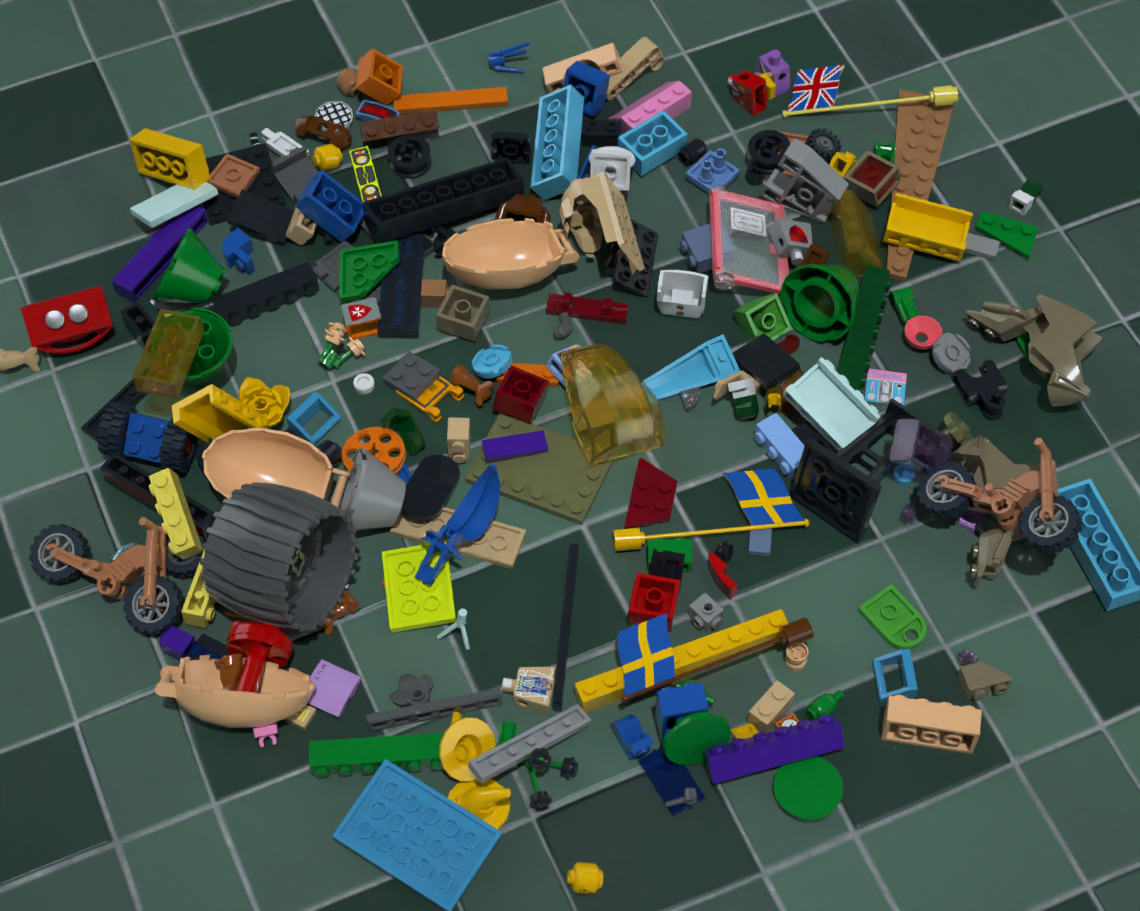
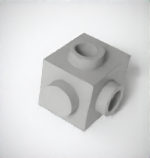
(706, 613)

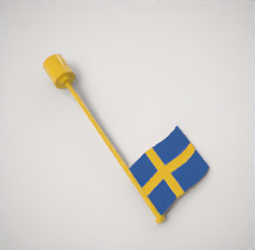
(760, 496)

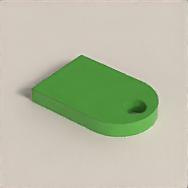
(894, 618)

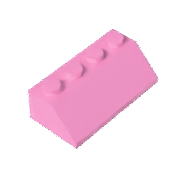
(671, 97)

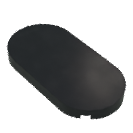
(430, 487)

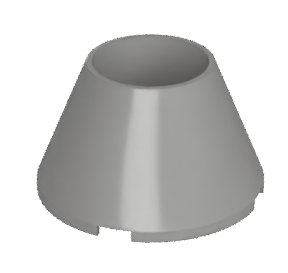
(372, 493)

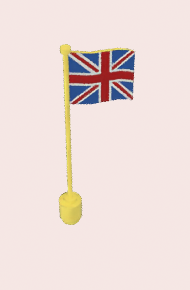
(818, 89)

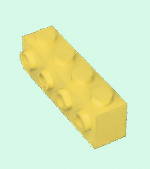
(175, 513)
(199, 604)

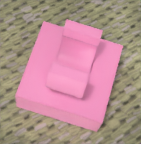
(267, 731)

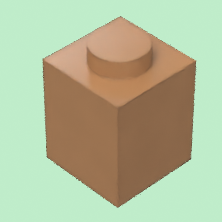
(433, 292)

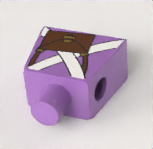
(776, 70)

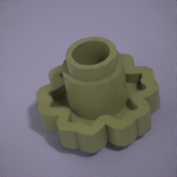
(956, 429)

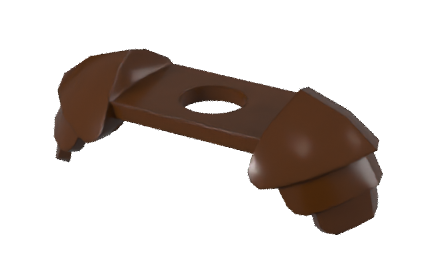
(335, 133)

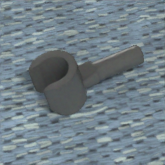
(689, 798)

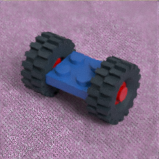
(146, 438)

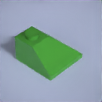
(763, 316)

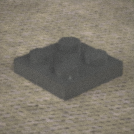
(412, 376)

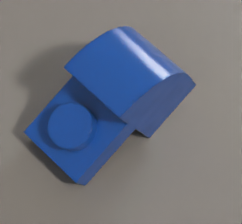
(236, 250)
(631, 736)

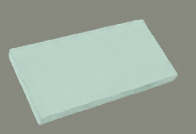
(171, 203)

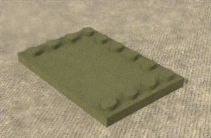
(550, 481)

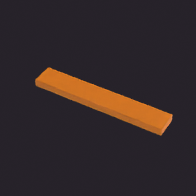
(451, 100)

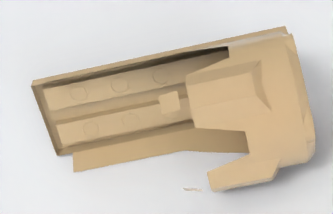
(605, 217)

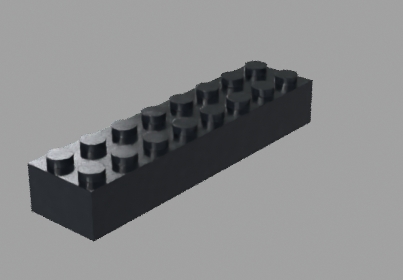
(442, 200)

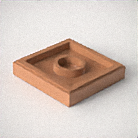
(233, 175)

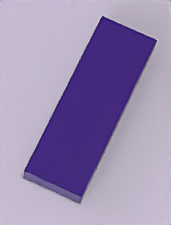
(514, 446)

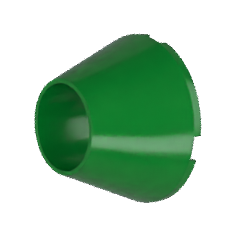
(810, 308)

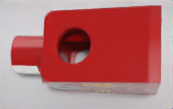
(749, 91)

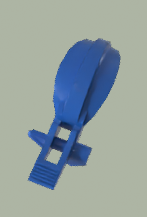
(466, 524)

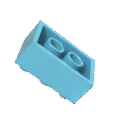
(653, 142)

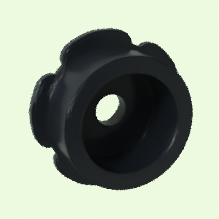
(724, 551)

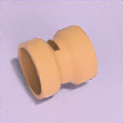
(800, 653)

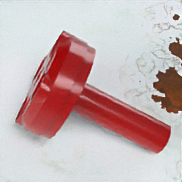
(257, 644)

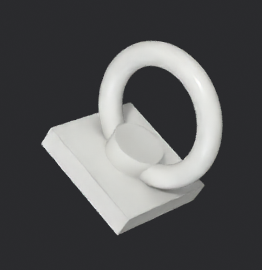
(614, 162)

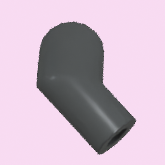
(565, 326)

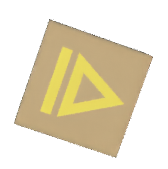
(302, 717)

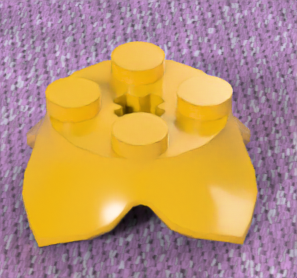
(272, 400)

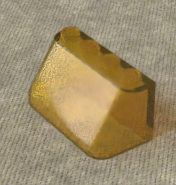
(855, 234)

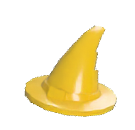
(463, 742)
(485, 800)

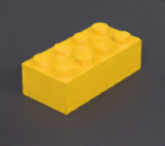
(170, 158)

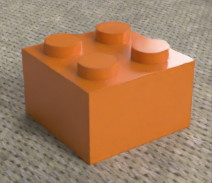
(379, 77)

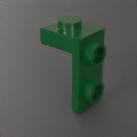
(405, 424)

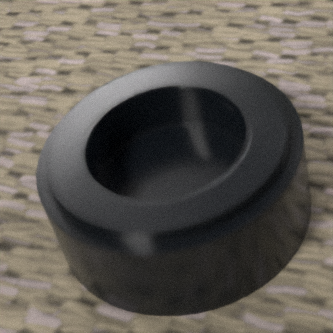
(753, 177)

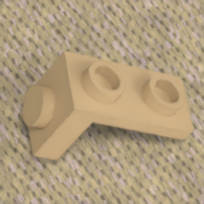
(721, 387)

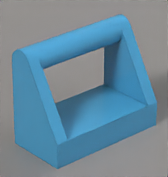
(308, 410)
(904, 659)

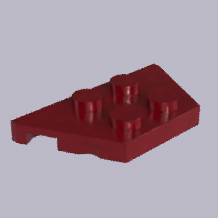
(650, 496)

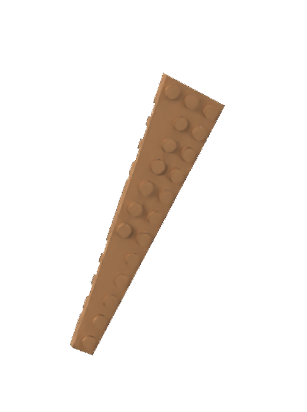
(919, 144)

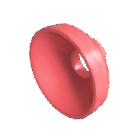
(922, 326)

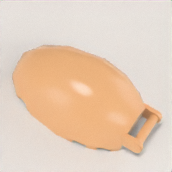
(507, 253)
(270, 458)
(202, 694)

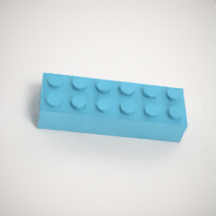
(557, 142)
(1103, 548)

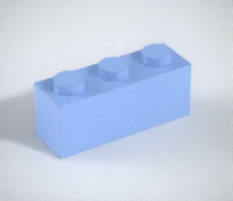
(780, 444)

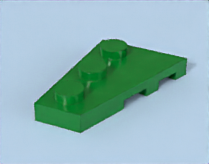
(1010, 232)

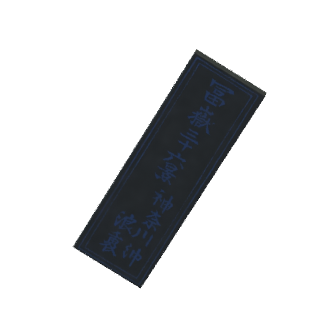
(402, 289)

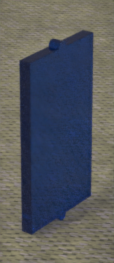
(669, 779)

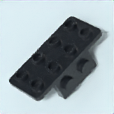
(619, 267)

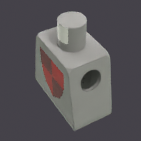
(791, 239)

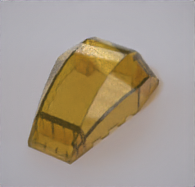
(610, 404)

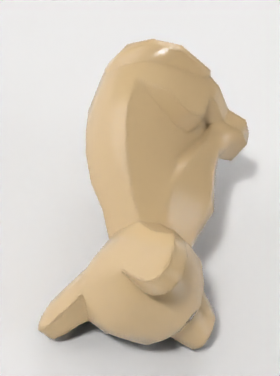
(12, 359)

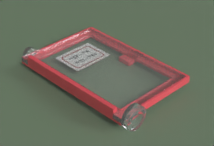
(742, 242)

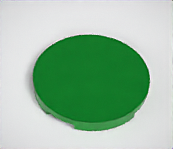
(693, 735)
(808, 788)

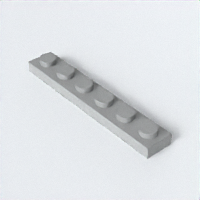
(520, 747)

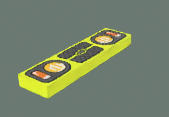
(365, 173)

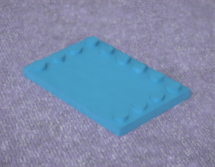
(417, 836)

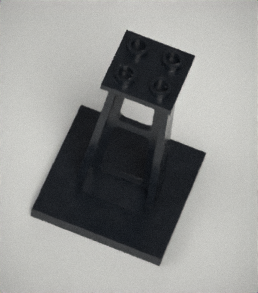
(837, 489)

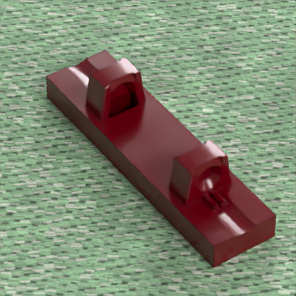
(587, 308)

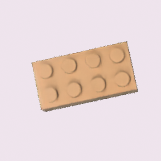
(931, 724)

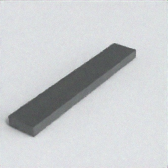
(434, 709)

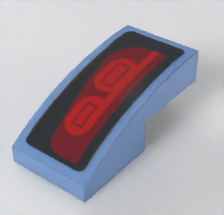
(372, 111)

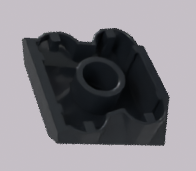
(511, 145)

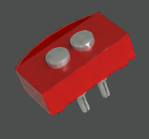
(67, 319)

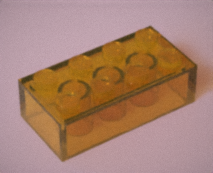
(168, 354)

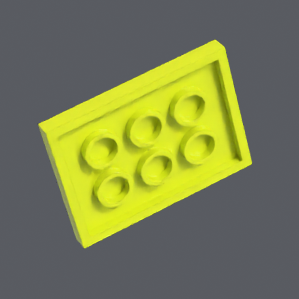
(411, 601)

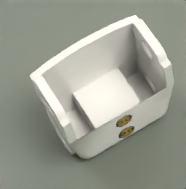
(681, 293)

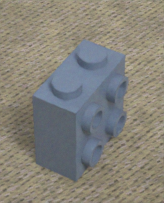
(698, 247)

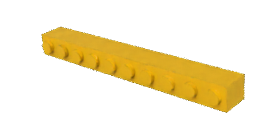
(609, 686)

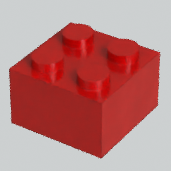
(652, 598)

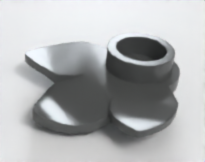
(412, 690)

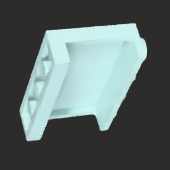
(831, 404)

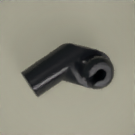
(328, 238)

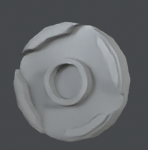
(951, 352)

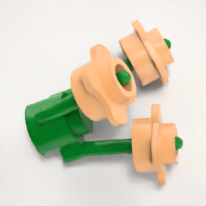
(335, 335)

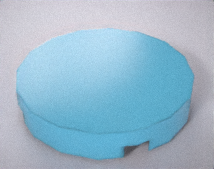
(492, 361)

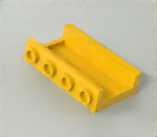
(927, 227)
(214, 413)

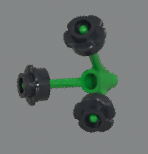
(538, 761)

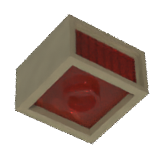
(873, 178)

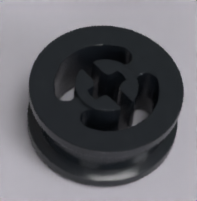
(768, 142)
(411, 164)

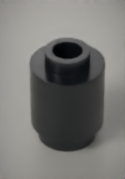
(692, 151)

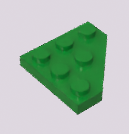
(364, 267)

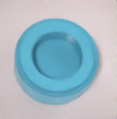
(903, 476)

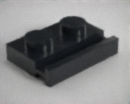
(667, 565)

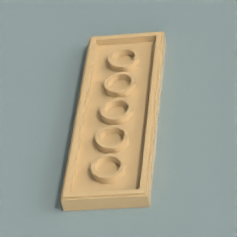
(496, 546)

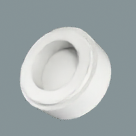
(363, 383)

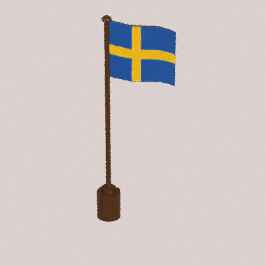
(649, 657)

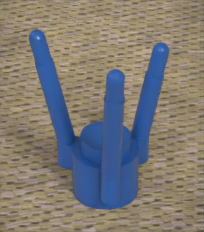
(496, 58)

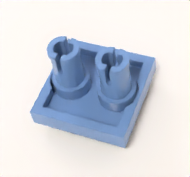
(712, 170)

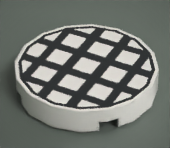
(336, 113)

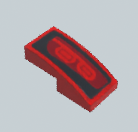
(718, 571)

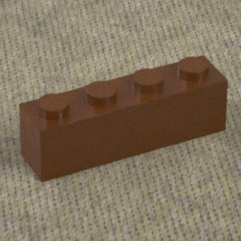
(398, 126)

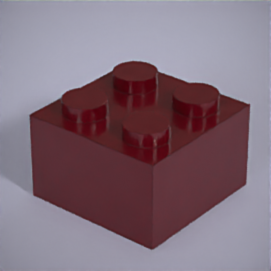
(520, 394)

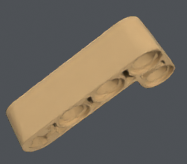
(633, 62)

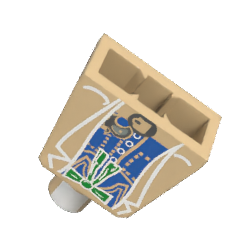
(532, 688)

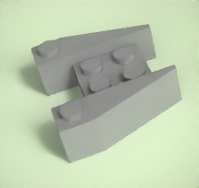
(809, 187)

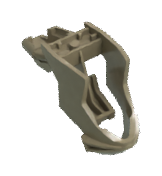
(1057, 342)
(990, 466)

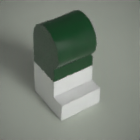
(1025, 195)
(744, 398)

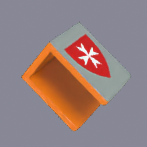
(361, 318)

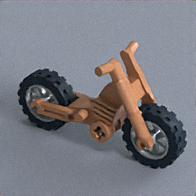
(1017, 498)
(124, 571)

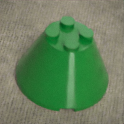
(191, 273)
(212, 349)

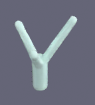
(460, 623)

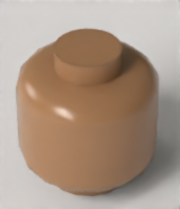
(347, 82)

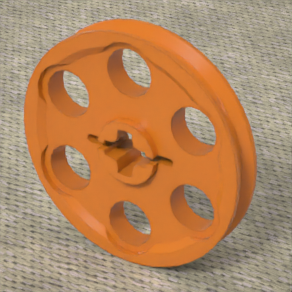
(382, 449)

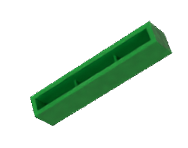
(369, 753)

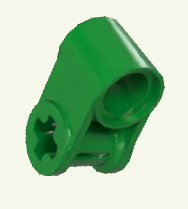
(885, 150)

